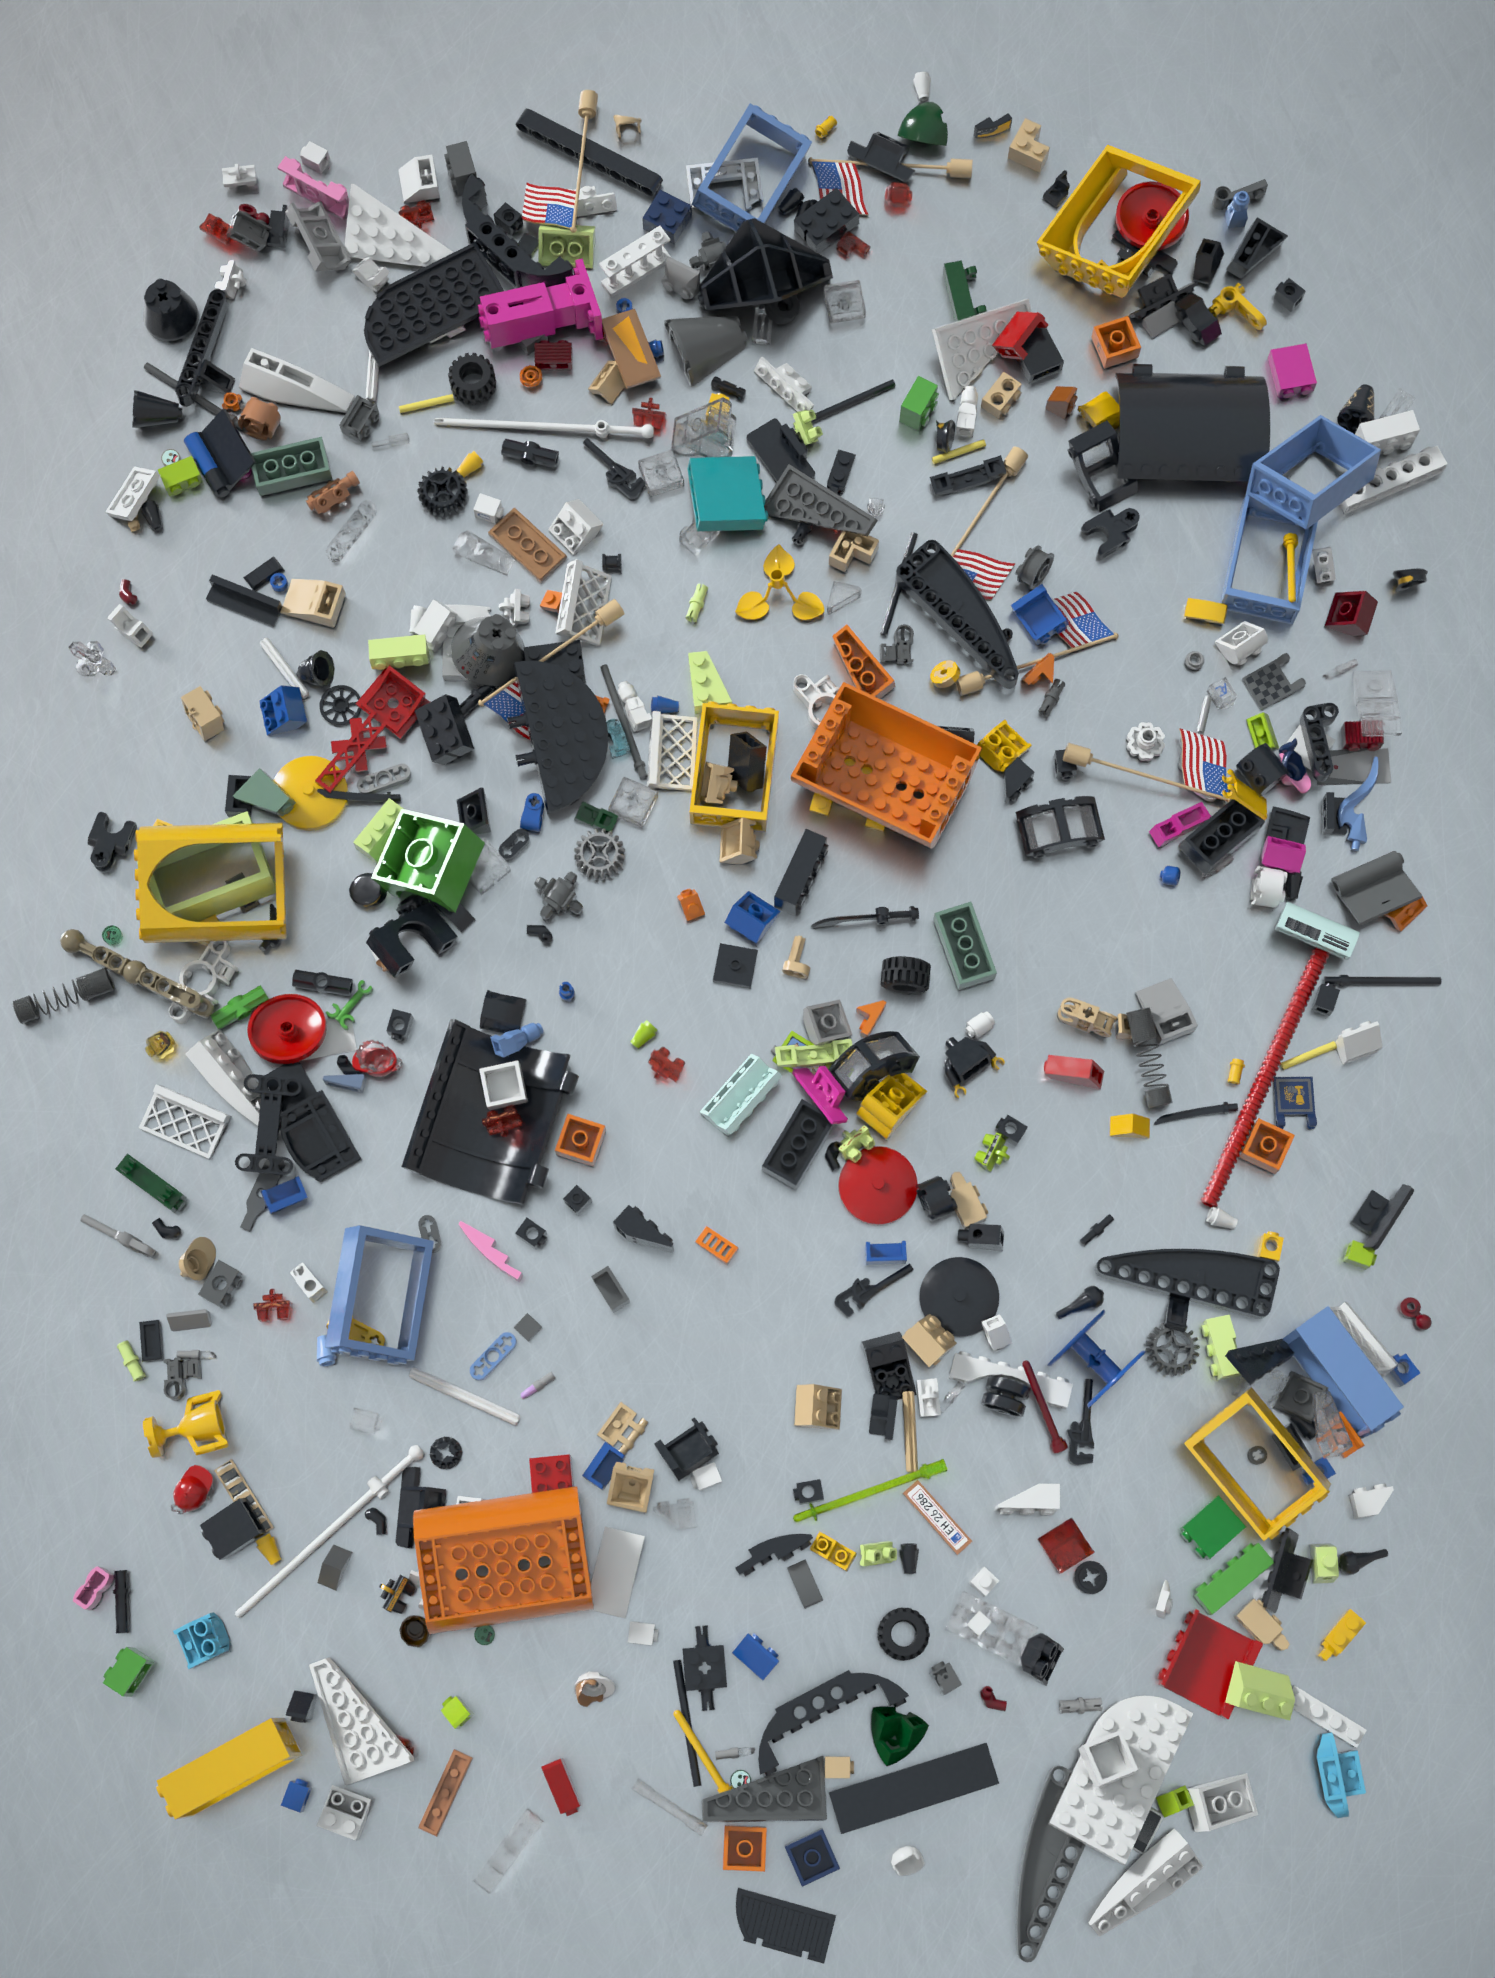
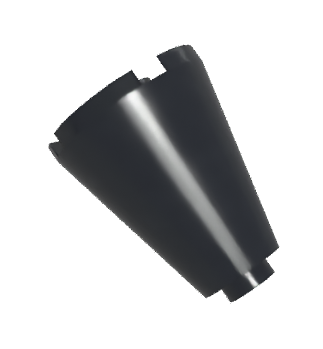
(153, 410)

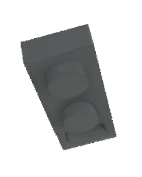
(1254, 190)

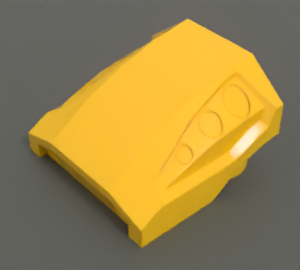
(1101, 409)
(1002, 746)

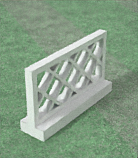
(571, 596)
(656, 747)
(191, 1105)
(1365, 1339)

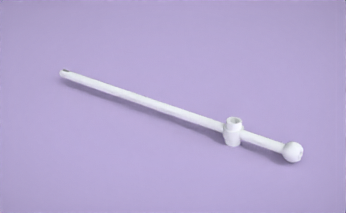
(601, 428)
(377, 1488)

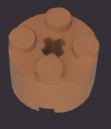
(260, 419)

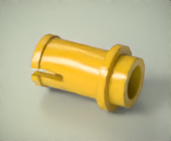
(823, 129)
(1236, 1070)

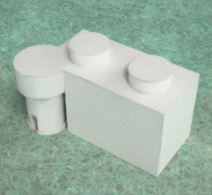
(435, 624)

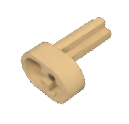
(792, 966)

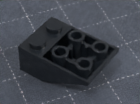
(640, 1231)
(889, 1365)

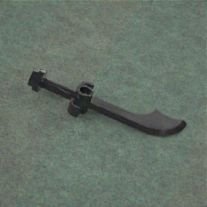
(882, 916)

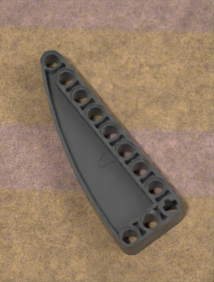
(1040, 1860)

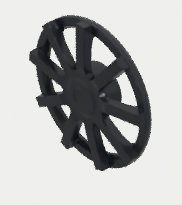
(340, 705)

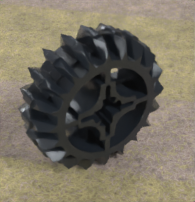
(447, 479)

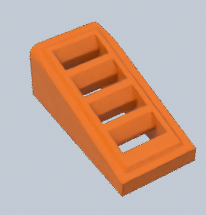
(733, 1248)

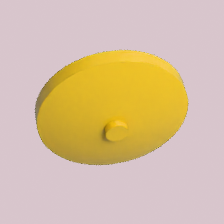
(311, 808)

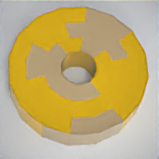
(945, 674)

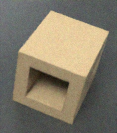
(838, 1767)

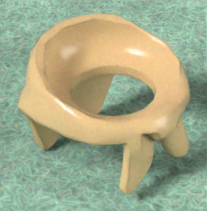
(623, 120)

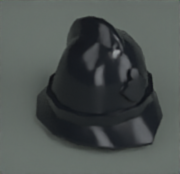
(317, 669)

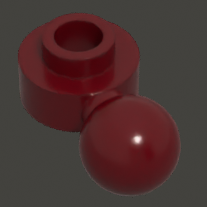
(253, 213)
(1422, 1321)

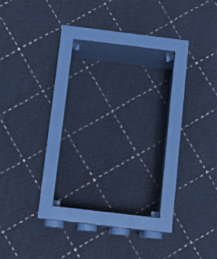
(769, 126)
(1294, 501)
(1259, 604)
(346, 1287)
(1337, 1362)

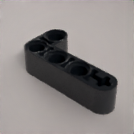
(1319, 743)

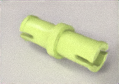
(696, 602)
(131, 1361)

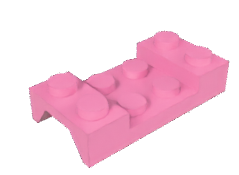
(333, 197)

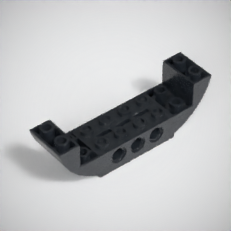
(502, 251)
(849, 1683)

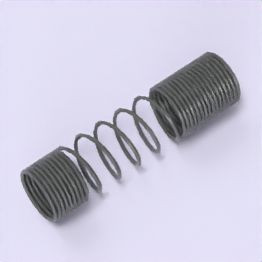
(89, 986)
(1142, 1030)

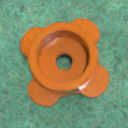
(228, 397)

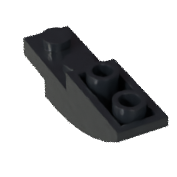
(780, 1546)

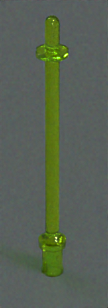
(925, 1471)

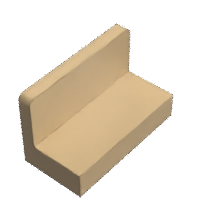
(608, 382)

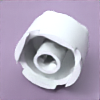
(1268, 887)

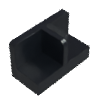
(883, 1415)

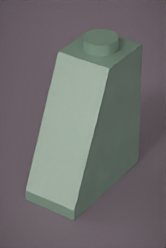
(265, 794)

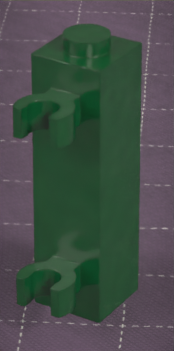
(958, 290)
(151, 1183)

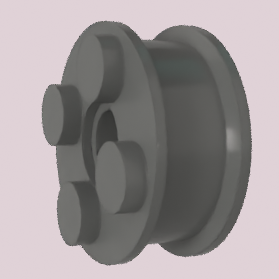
(1035, 567)

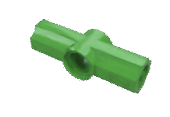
(239, 1007)

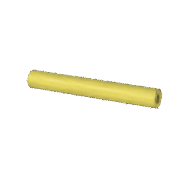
(426, 403)
(959, 451)
(1308, 1055)

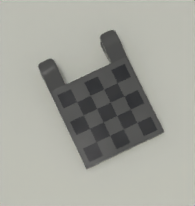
(1270, 683)

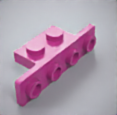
(824, 1092)

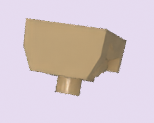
(717, 783)
(738, 842)
(630, 1487)

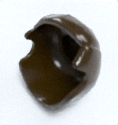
(414, 1631)

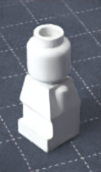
(967, 412)
(634, 707)

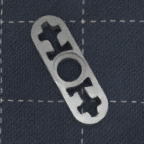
(380, 787)

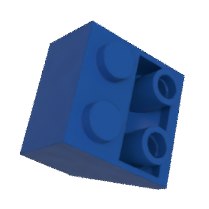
(283, 710)
(755, 1656)

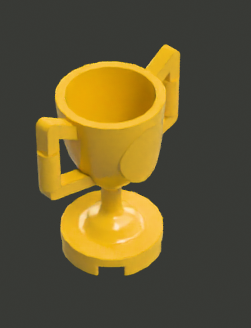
(198, 1424)

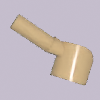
(134, 524)

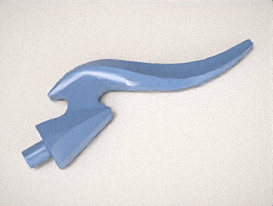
(1346, 809)

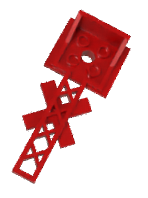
(387, 687)

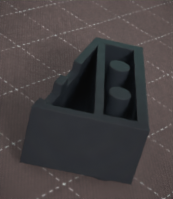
(1255, 247)

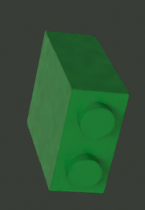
(1212, 1528)

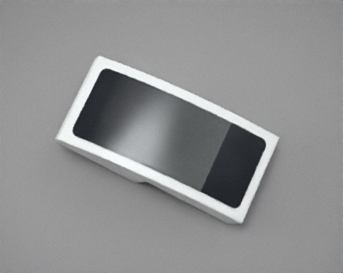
(1148, 1830)

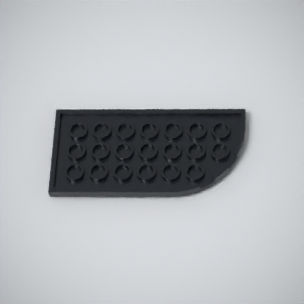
(428, 303)

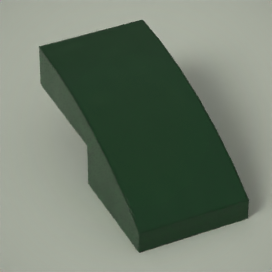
(596, 817)

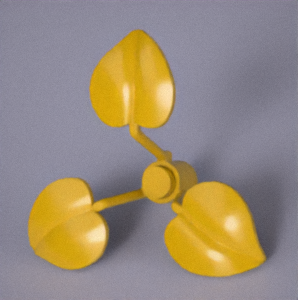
(777, 566)

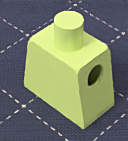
(1324, 1563)

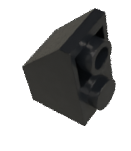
(1207, 261)
(1015, 778)
(301, 1706)

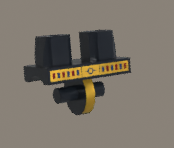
(392, 1602)

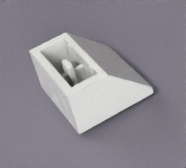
(419, 179)
(575, 526)
(1359, 1042)
(344, 1813)

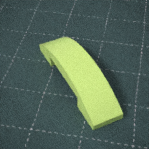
(812, 1054)

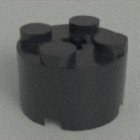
(935, 1198)

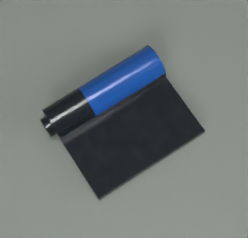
(220, 454)

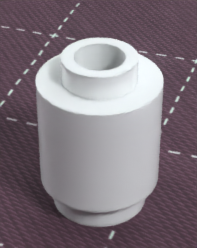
(980, 1025)

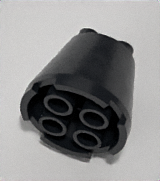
(169, 311)

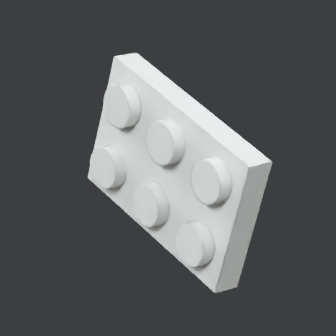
(133, 493)

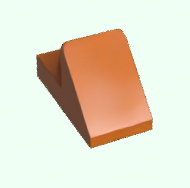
(1044, 666)
(872, 1012)

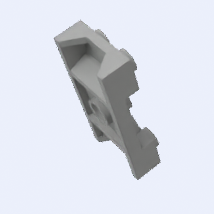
(320, 236)

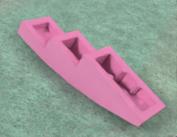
(486, 1247)

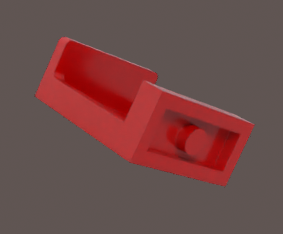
(1016, 333)

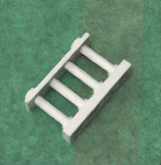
(635, 261)

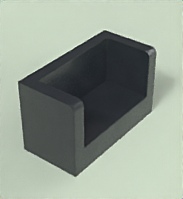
(233, 806)

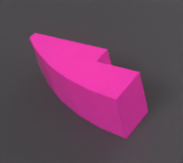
(1179, 824)

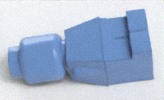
(1237, 210)
(516, 1039)

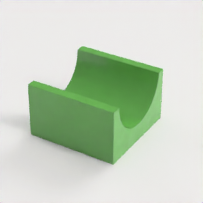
(428, 858)

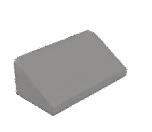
(1161, 320)
(189, 1320)

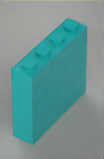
(727, 493)

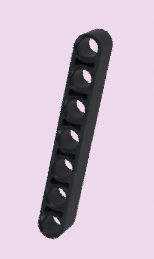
(204, 340)

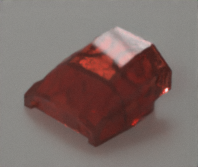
(1065, 1545)

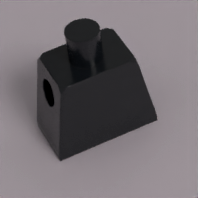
(991, 1238)

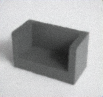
(610, 1289)

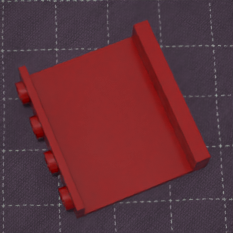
(1205, 1661)

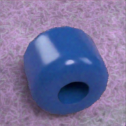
(1170, 875)

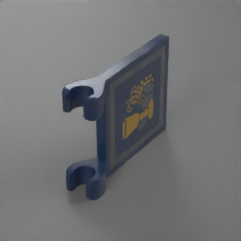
(1294, 1097)

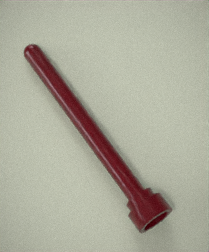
(1058, 1443)

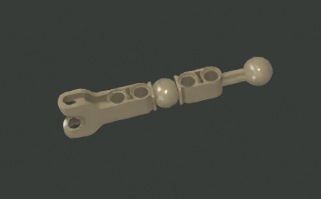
(137, 973)

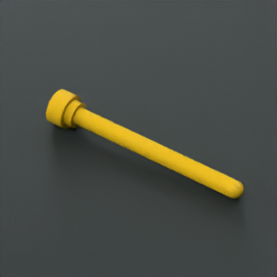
(1290, 542)
(722, 1786)

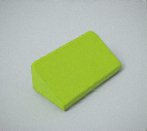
(1262, 731)

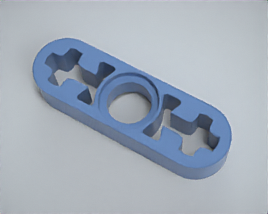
(500, 1342)

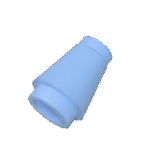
(324, 1355)

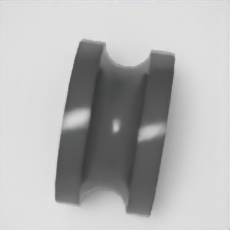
(1254, 1449)

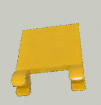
(1245, 795)

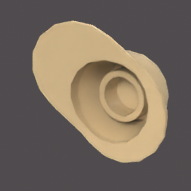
(197, 1259)

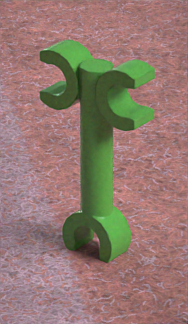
(342, 1015)

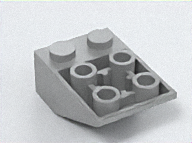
(1169, 1010)

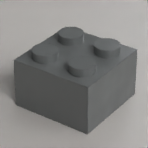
(459, 165)

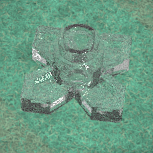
(91, 659)

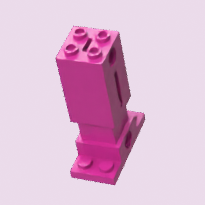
(540, 309)

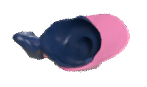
(1294, 764)

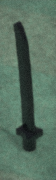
(360, 796)
(1224, 1108)

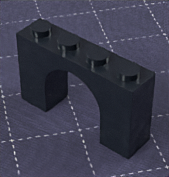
(423, 921)

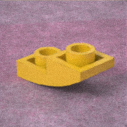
(1206, 610)
(833, 1551)

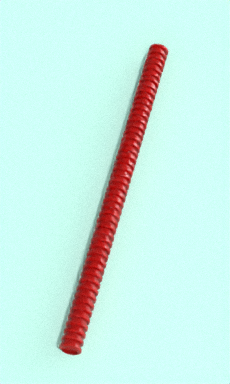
(1265, 1077)

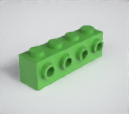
(1234, 1578)

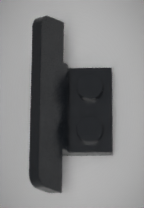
(883, 154)
(1160, 258)
(1379, 1214)
(411, 1499)

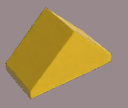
(1130, 1126)

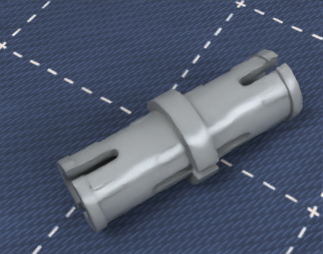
(1080, 1705)

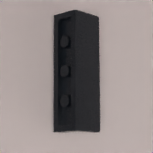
(244, 601)

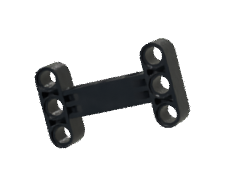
(268, 1124)

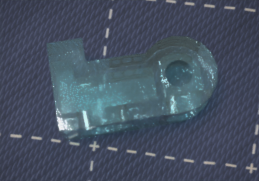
(616, 734)

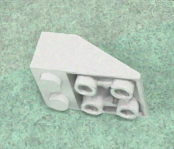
(1037, 1498)

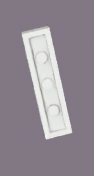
(1327, 1718)

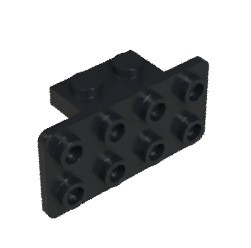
(778, 447)
(1289, 1572)

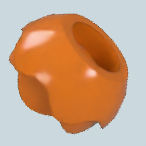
(529, 371)

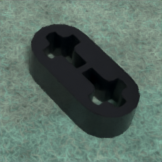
(517, 848)

